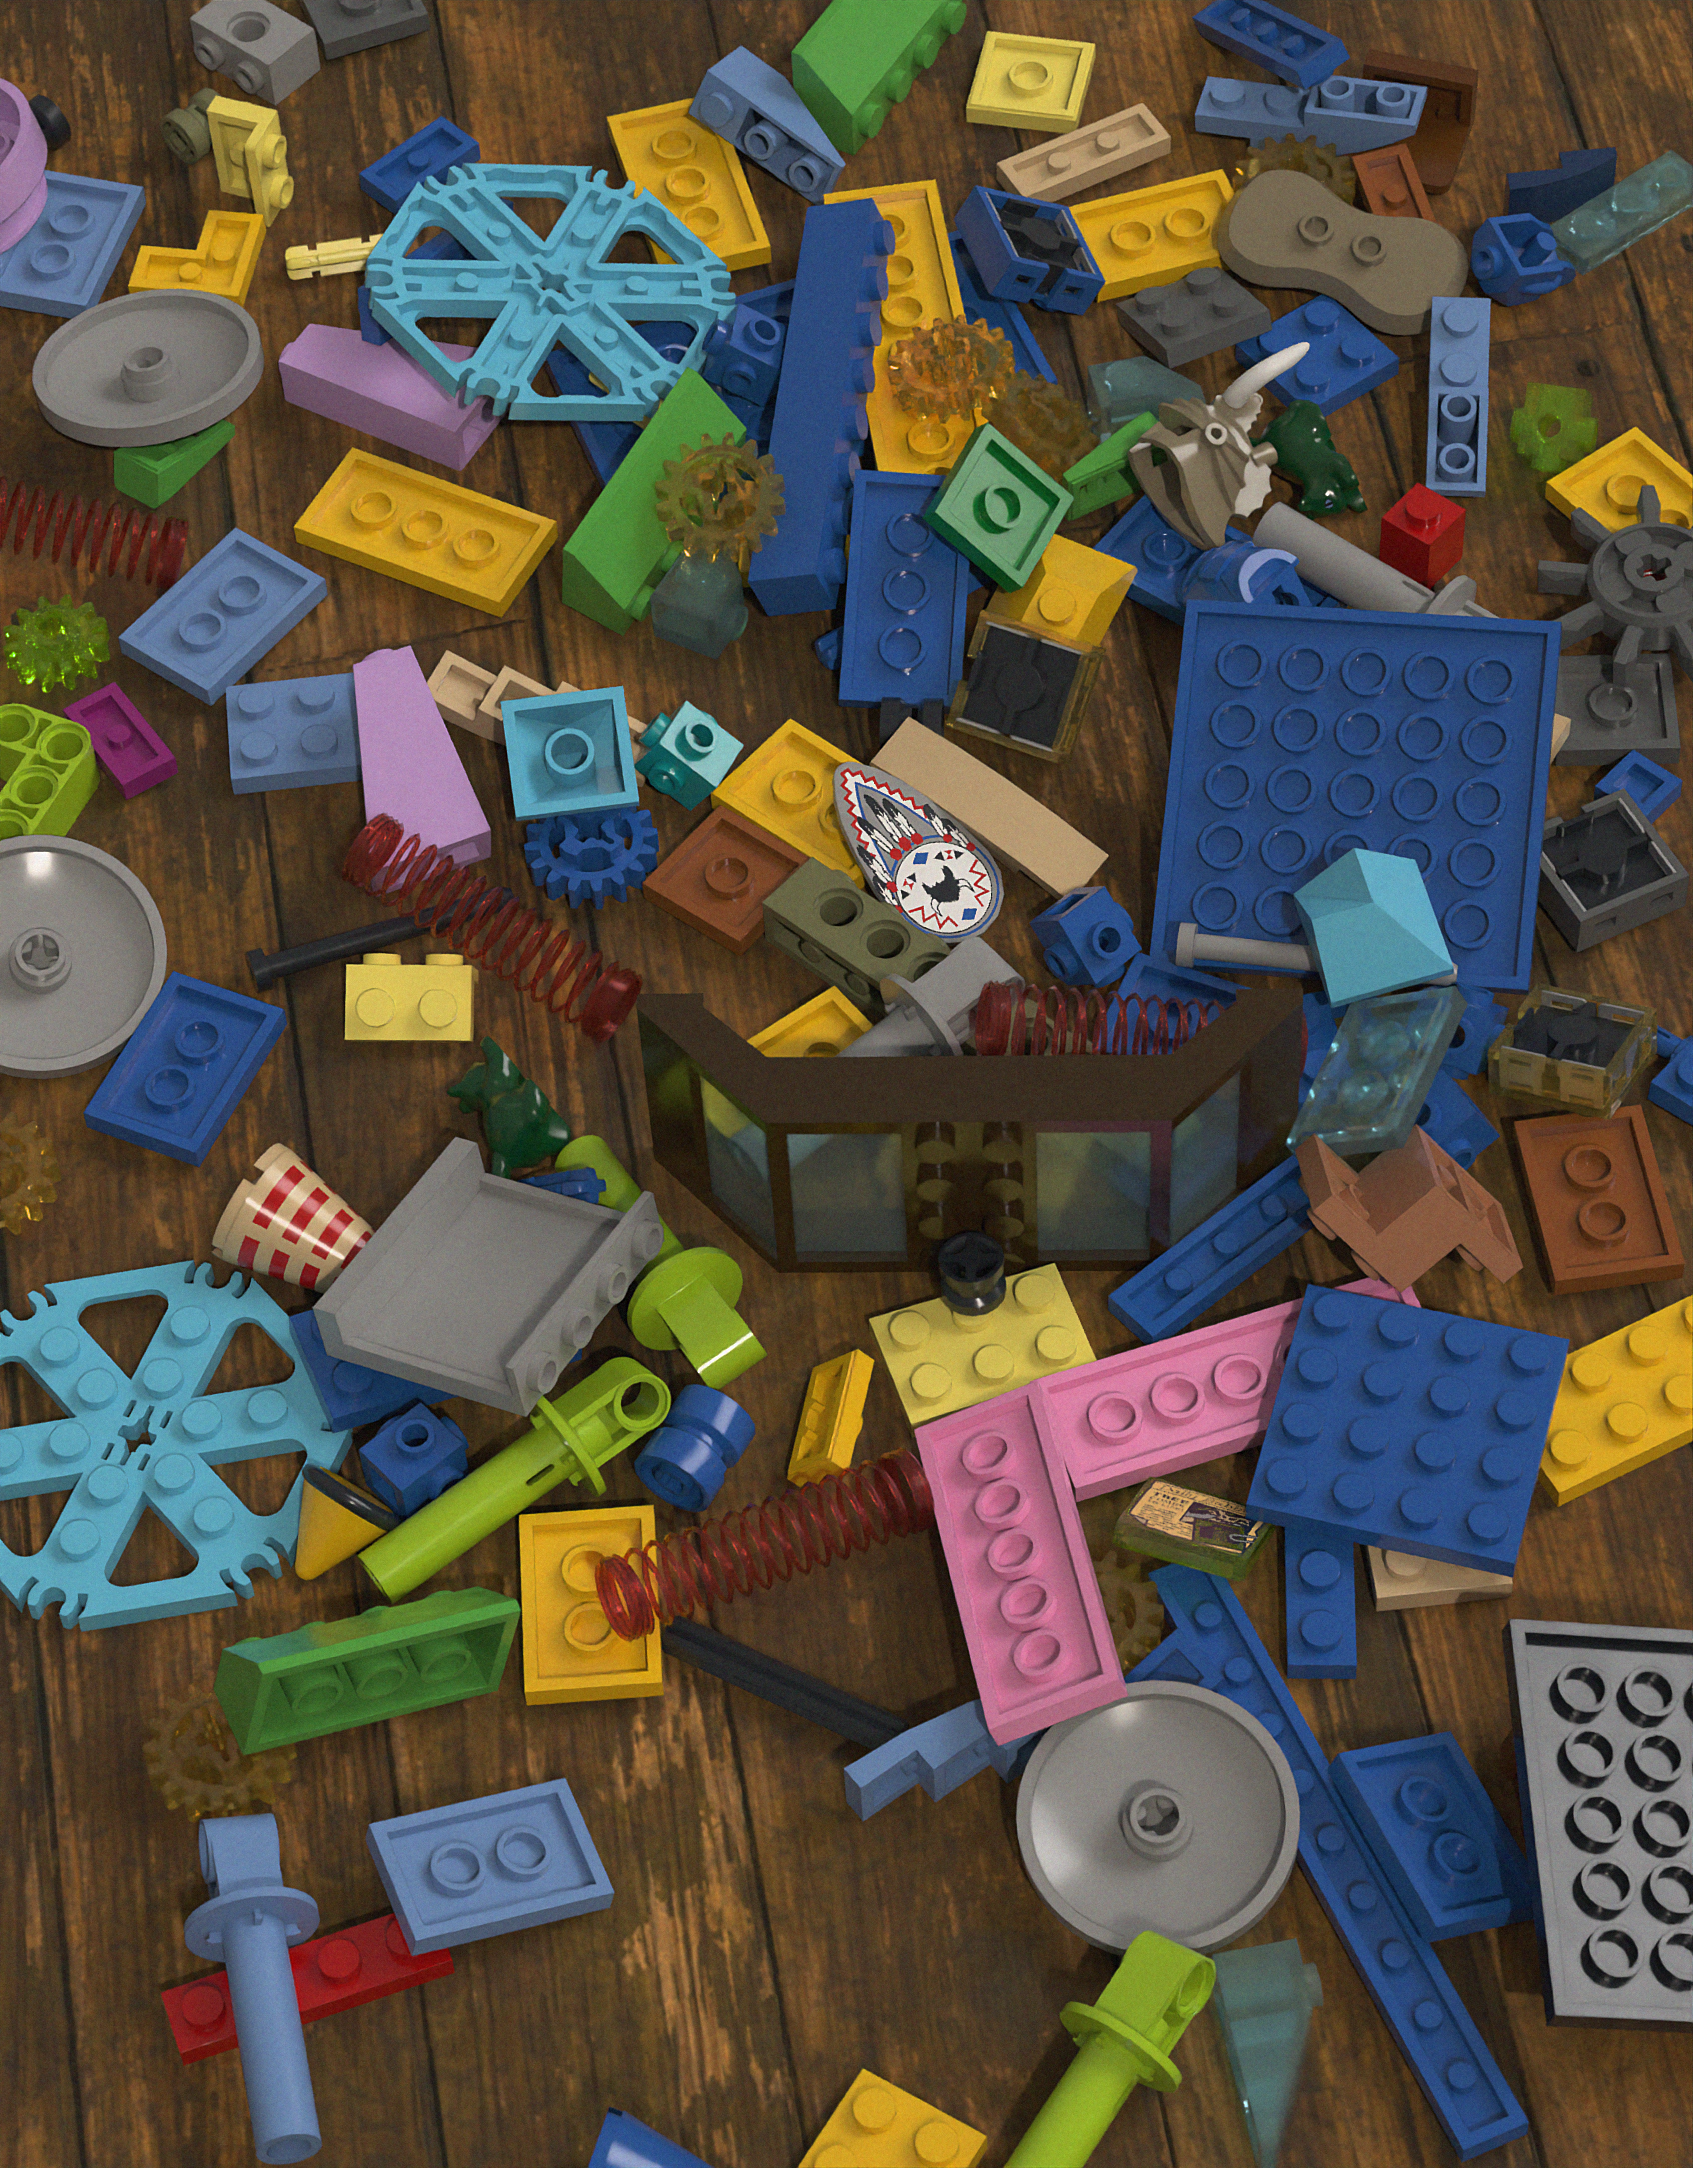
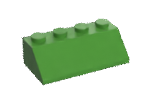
(865, 59)
(621, 543)
(365, 1667)

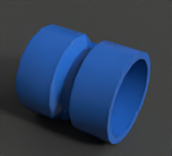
(694, 1449)

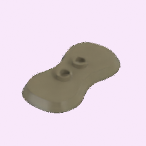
(1302, 235)

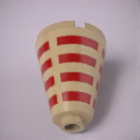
(290, 1224)

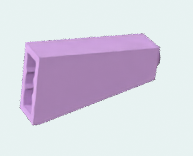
(386, 393)
(413, 765)

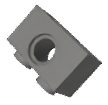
(255, 46)

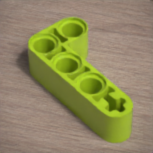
(46, 770)

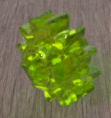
(56, 643)

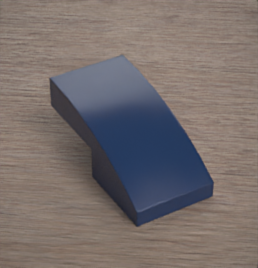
(1560, 191)

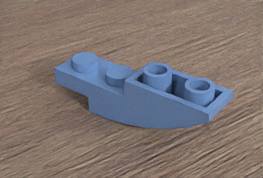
(1339, 111)
(1458, 396)

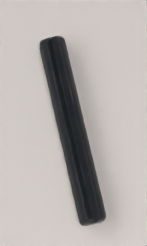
(781, 1684)

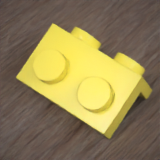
(250, 154)
(410, 1000)

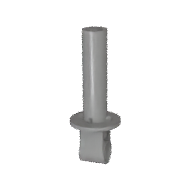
(1356, 575)
(936, 1009)

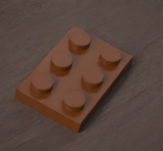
(1597, 1201)

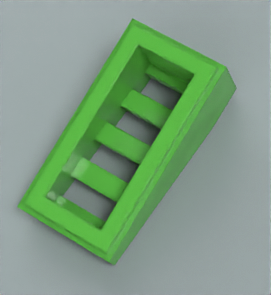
(1108, 469)
(155, 481)

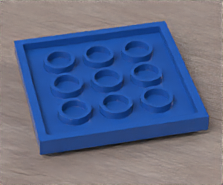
(1408, 1430)

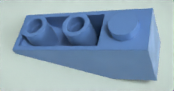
(768, 122)

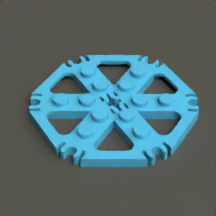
(530, 320)
(172, 1473)

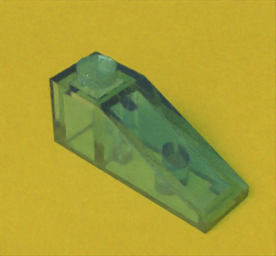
(1266, 2023)

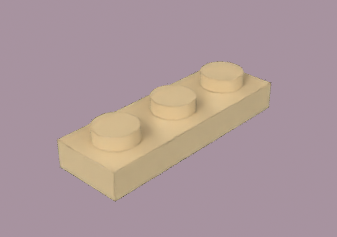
(1086, 156)

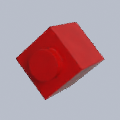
(1422, 535)

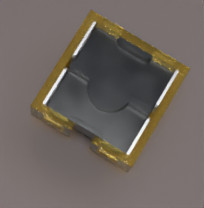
(1026, 687)
(1573, 1051)

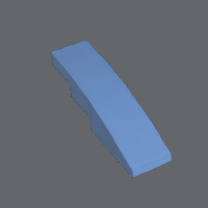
(937, 1757)

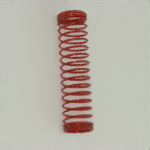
(172, 537)
(606, 1006)
(994, 1023)
(636, 1598)

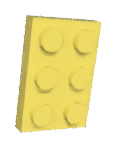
(956, 1361)

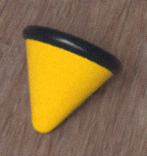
(336, 1521)

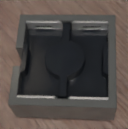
(1607, 872)

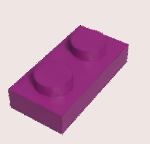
(123, 741)

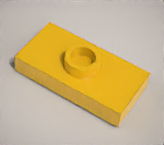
(830, 1418)

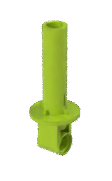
(680, 1294)
(567, 1442)
(1120, 2044)

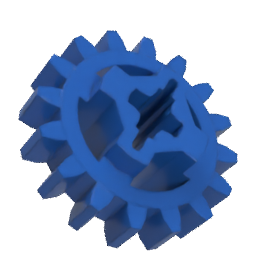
(592, 854)

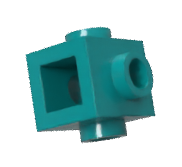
(686, 754)

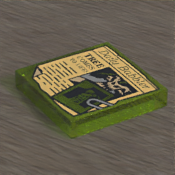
(1192, 1529)

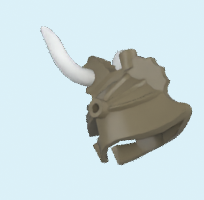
(1210, 459)

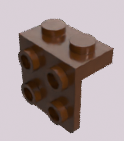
(1444, 118)

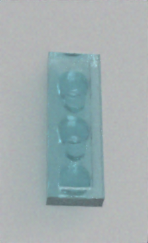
(1625, 213)

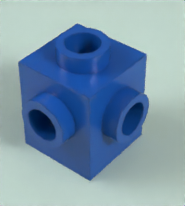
(746, 354)
(1086, 937)
(1482, 1025)
(1455, 1121)
(414, 1460)

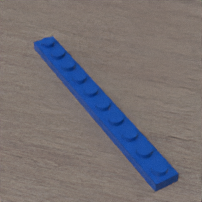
(1350, 1882)

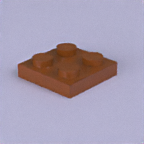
(722, 878)

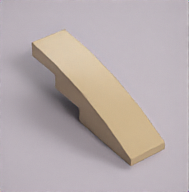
(473, 697)
(992, 809)

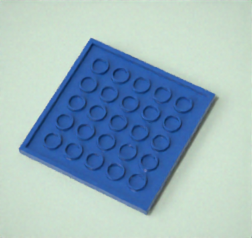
(1363, 735)

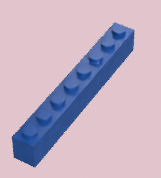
(823, 404)

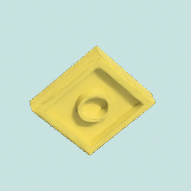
(1030, 82)

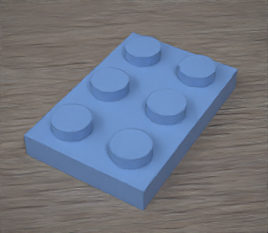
(71, 247)
(223, 616)
(293, 733)
(489, 1866)

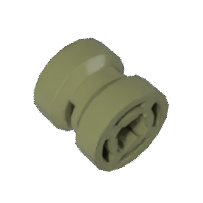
(188, 129)

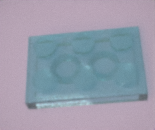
(1379, 1071)

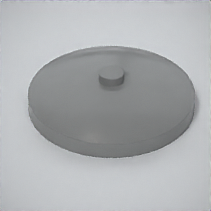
(148, 367)
(75, 956)
(1159, 1819)

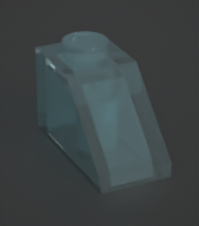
(1131, 387)
(700, 603)

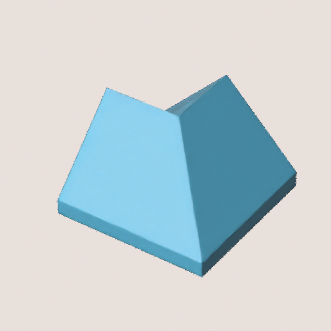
(569, 753)
(1371, 927)

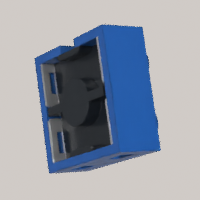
(1029, 250)

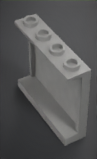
(485, 1283)

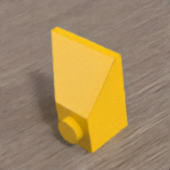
(1069, 591)

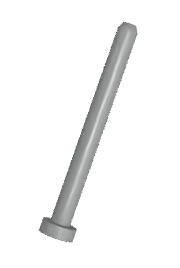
(1254, 952)

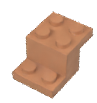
(1406, 1210)

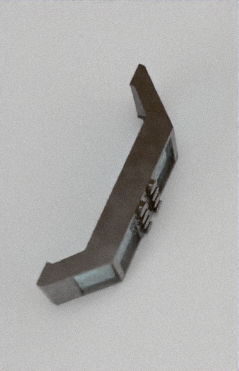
(900, 1153)

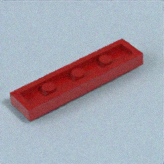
(327, 1976)

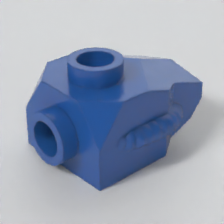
(1517, 259)

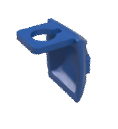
(1243, 574)

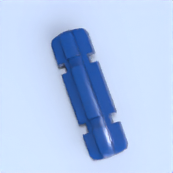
(578, 1184)

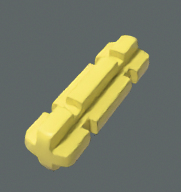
(329, 257)

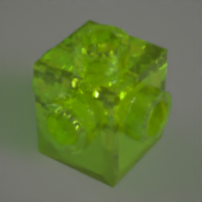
(1543, 408)

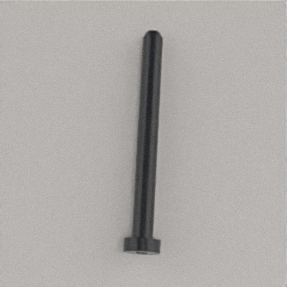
(351, 943)

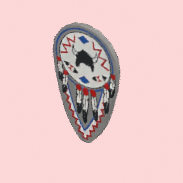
(917, 854)

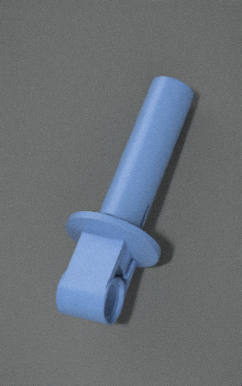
(251, 1929)

